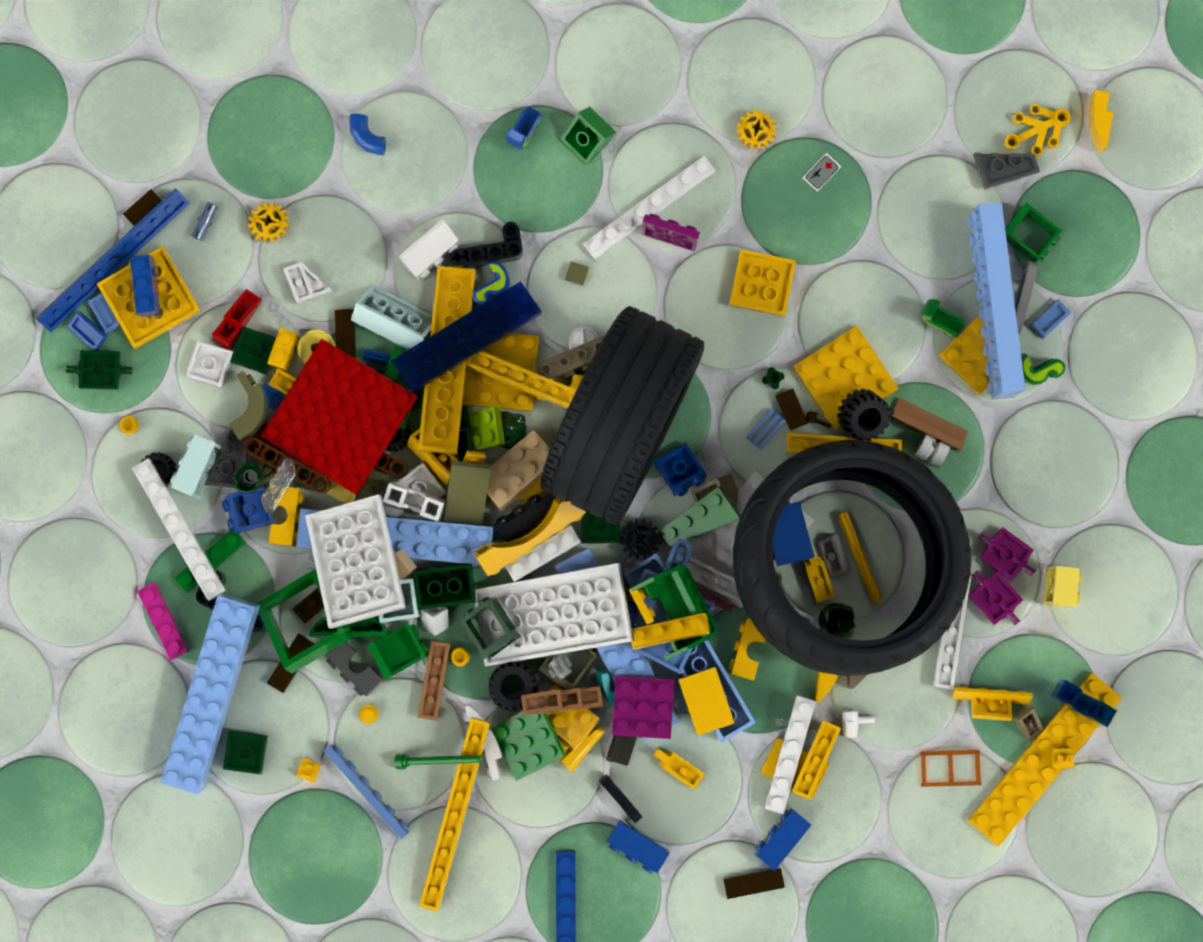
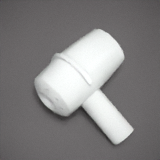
(851, 721)

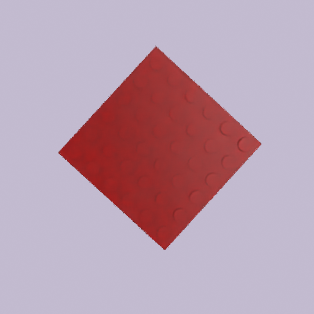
(339, 416)

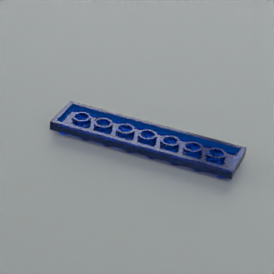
(466, 337)

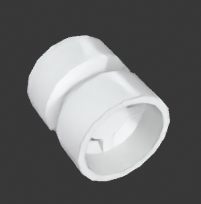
(932, 451)

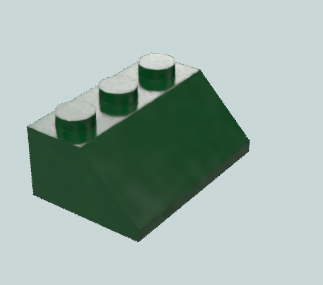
(445, 586)

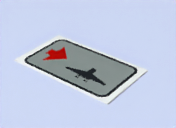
(821, 172)

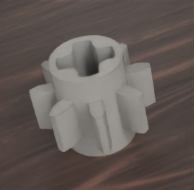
(560, 667)

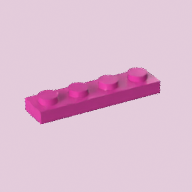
(163, 621)

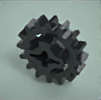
(630, 546)

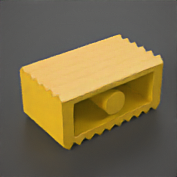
(283, 349)

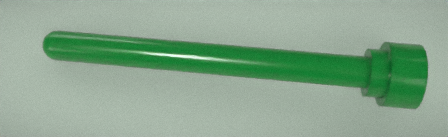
(403, 761)

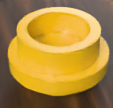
(129, 425)
(460, 656)
(368, 714)

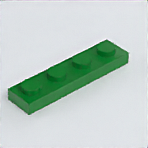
(216, 554)

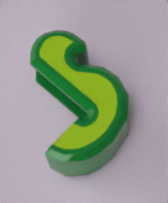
(941, 319)
(1052, 368)

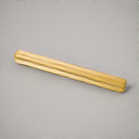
(859, 557)

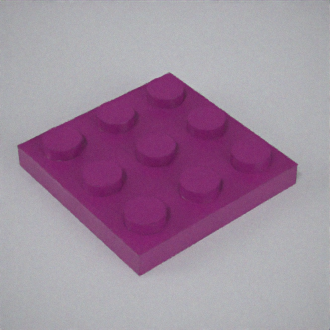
(670, 232)
(643, 707)

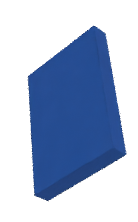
(791, 537)

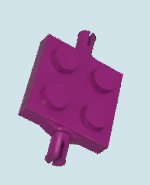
(1006, 554)
(995, 598)

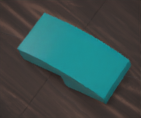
(604, 681)

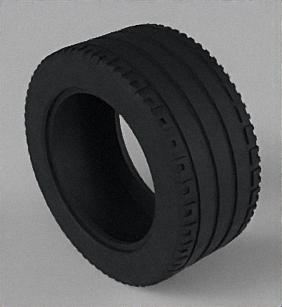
(621, 414)

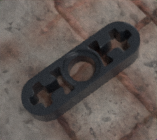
(620, 798)

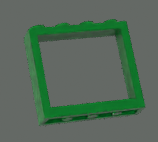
(319, 649)

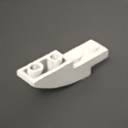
(491, 749)

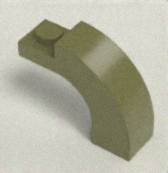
(256, 412)

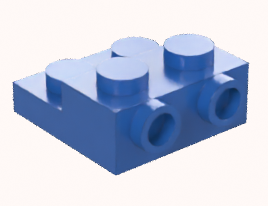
(680, 470)
(246, 511)

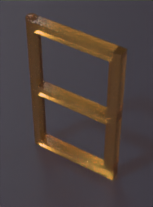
(950, 768)

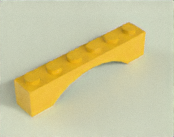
(496, 555)

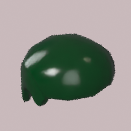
(248, 478)

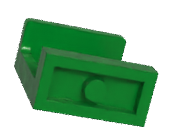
(398, 650)

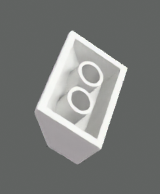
(429, 250)

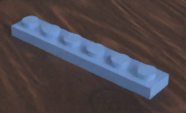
(362, 784)

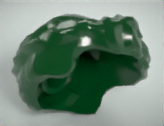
(513, 428)
(837, 619)

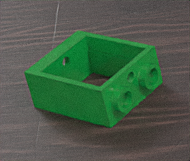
(1040, 220)

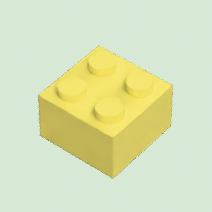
(1062, 587)

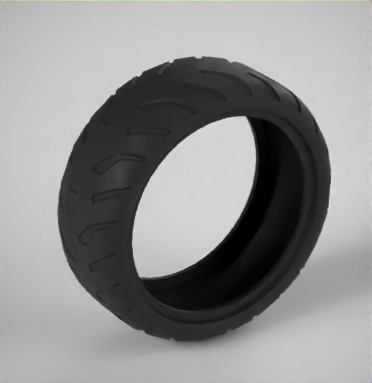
(925, 502)

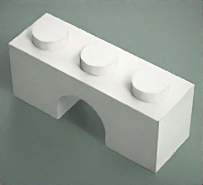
(406, 497)

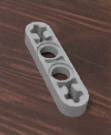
(1025, 293)

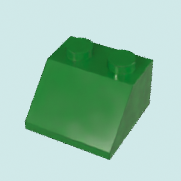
(588, 135)

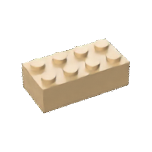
(517, 470)

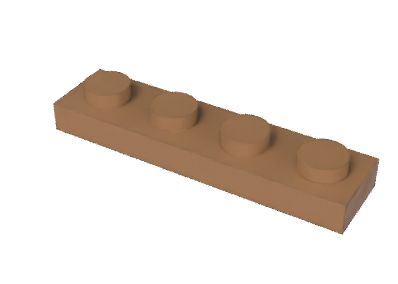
(434, 680)

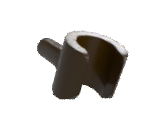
(812, 418)

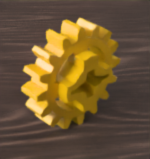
(749, 128)
(268, 230)

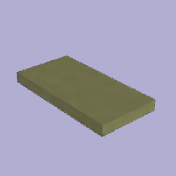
(467, 493)

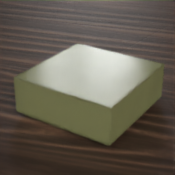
(577, 273)

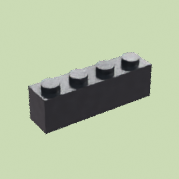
(524, 517)

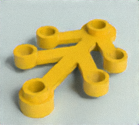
(1039, 128)

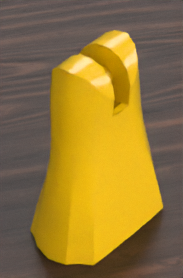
(575, 757)

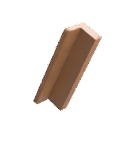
(928, 423)

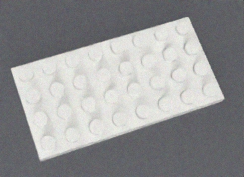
(558, 613)

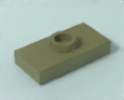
(375, 484)

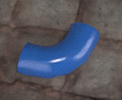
(363, 136)

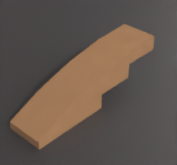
(561, 701)

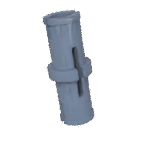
(204, 221)

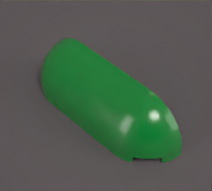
(364, 629)

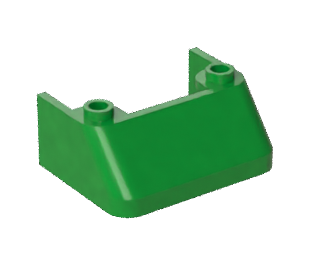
(680, 599)

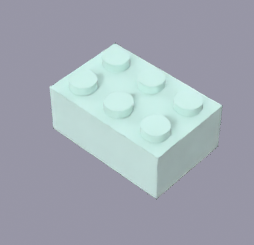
(195, 466)

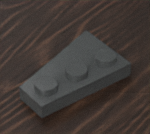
(1004, 168)
(229, 459)

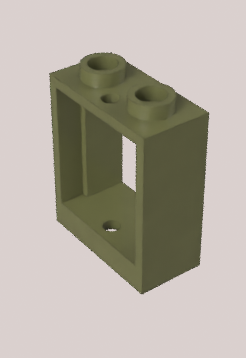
(563, 682)

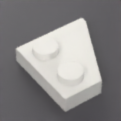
(304, 284)

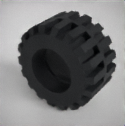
(855, 405)
(500, 674)

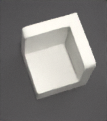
(435, 620)

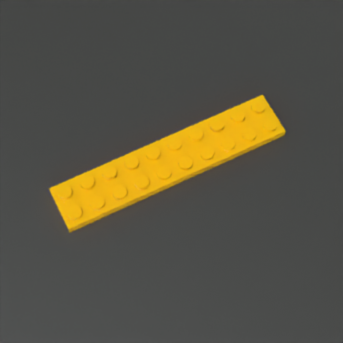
(445, 395)
(1034, 768)

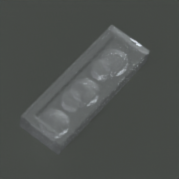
(278, 485)

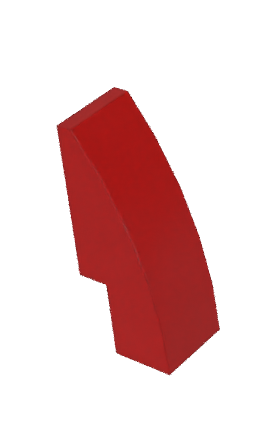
(236, 318)

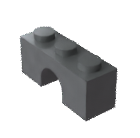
(365, 681)

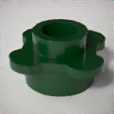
(773, 373)

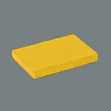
(706, 701)
(771, 761)

